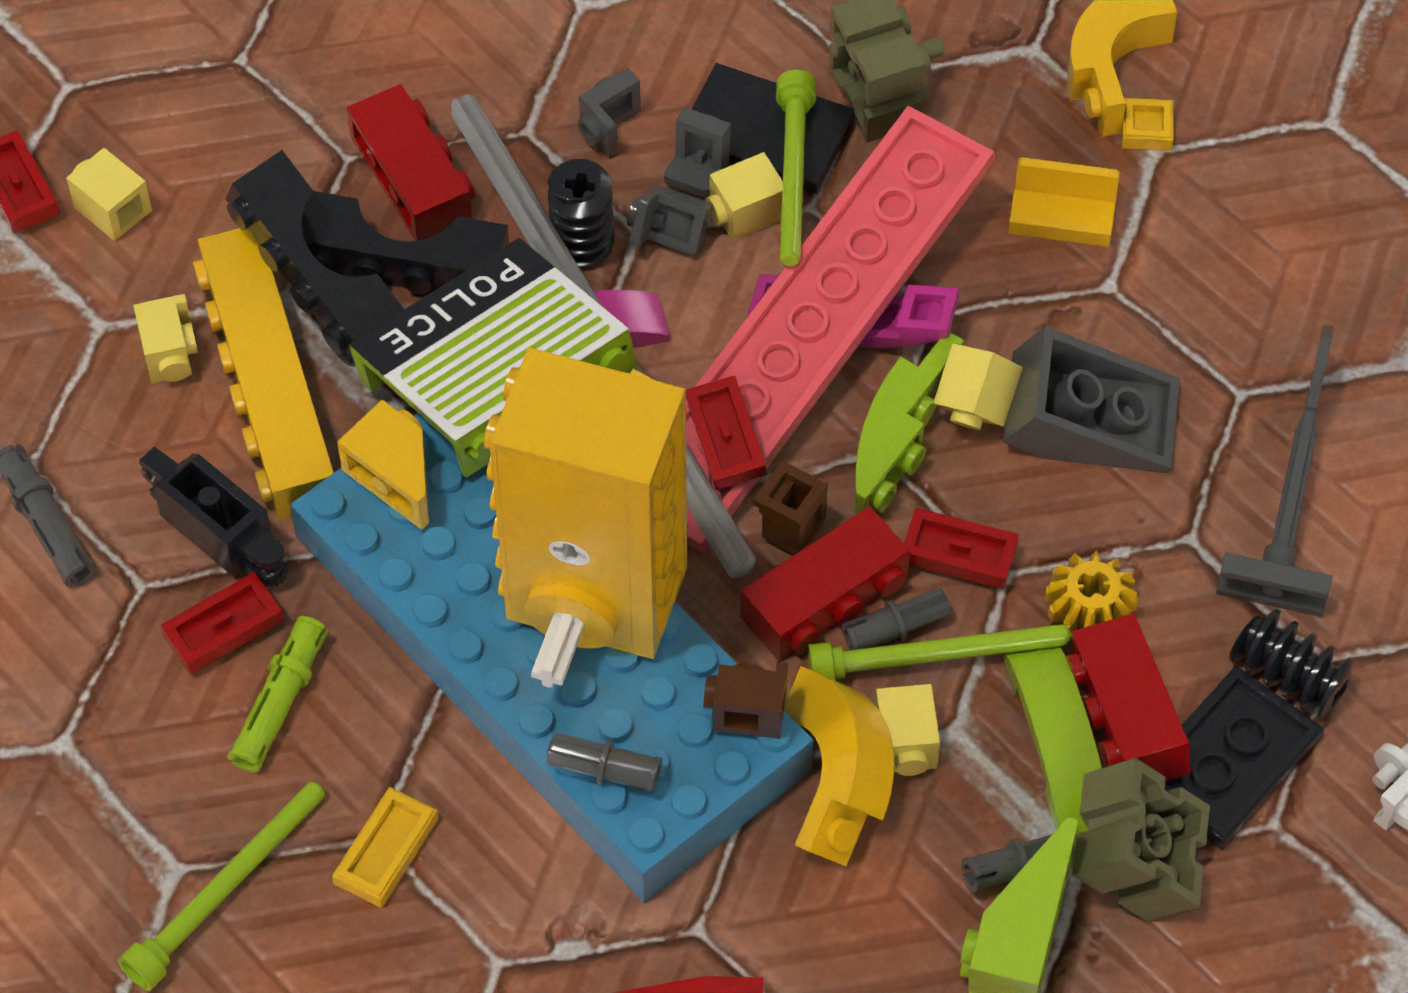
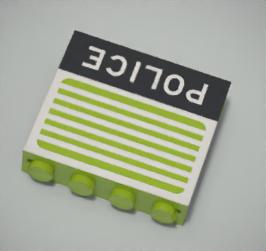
(462, 340)

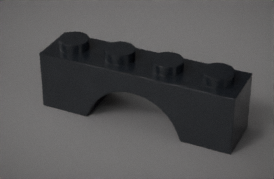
(271, 207)
(350, 247)

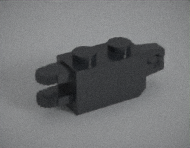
(215, 515)

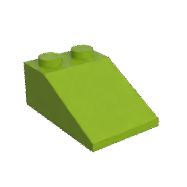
(1020, 924)

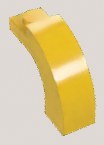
(1101, 38)
(854, 762)

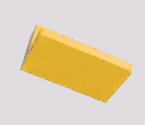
(1064, 201)

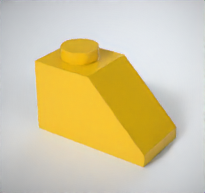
(389, 460)

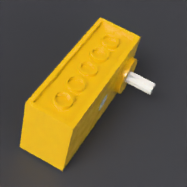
(588, 506)

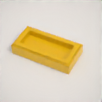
(385, 847)

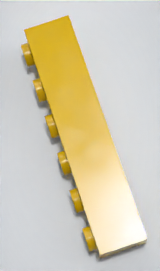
(266, 368)

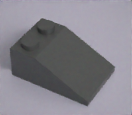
(1091, 405)

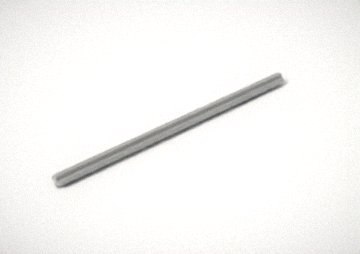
(546, 241)

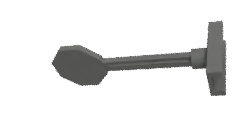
(1274, 578)

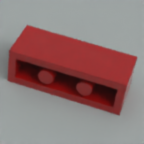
(410, 161)
(825, 584)
(1128, 697)

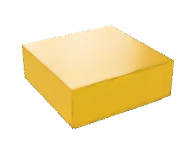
(1147, 124)

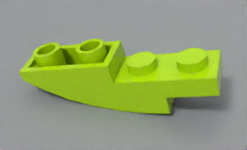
(895, 427)

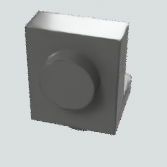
(606, 106)
(699, 151)
(669, 219)

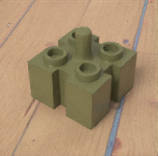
(879, 62)
(1141, 840)

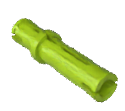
(287, 676)

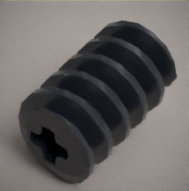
(582, 210)
(1292, 663)

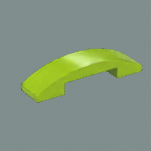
(1056, 725)

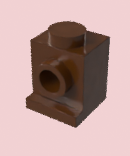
(791, 507)
(747, 699)

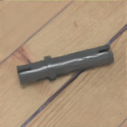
(34, 499)

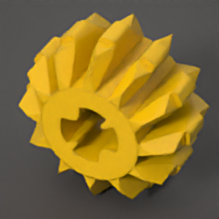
(1090, 592)

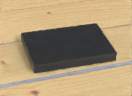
(760, 122)
(1242, 750)

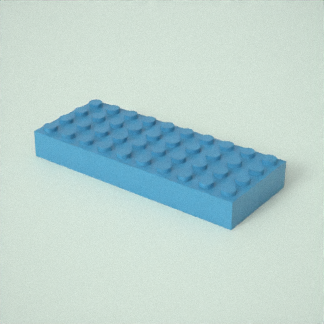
(443, 608)

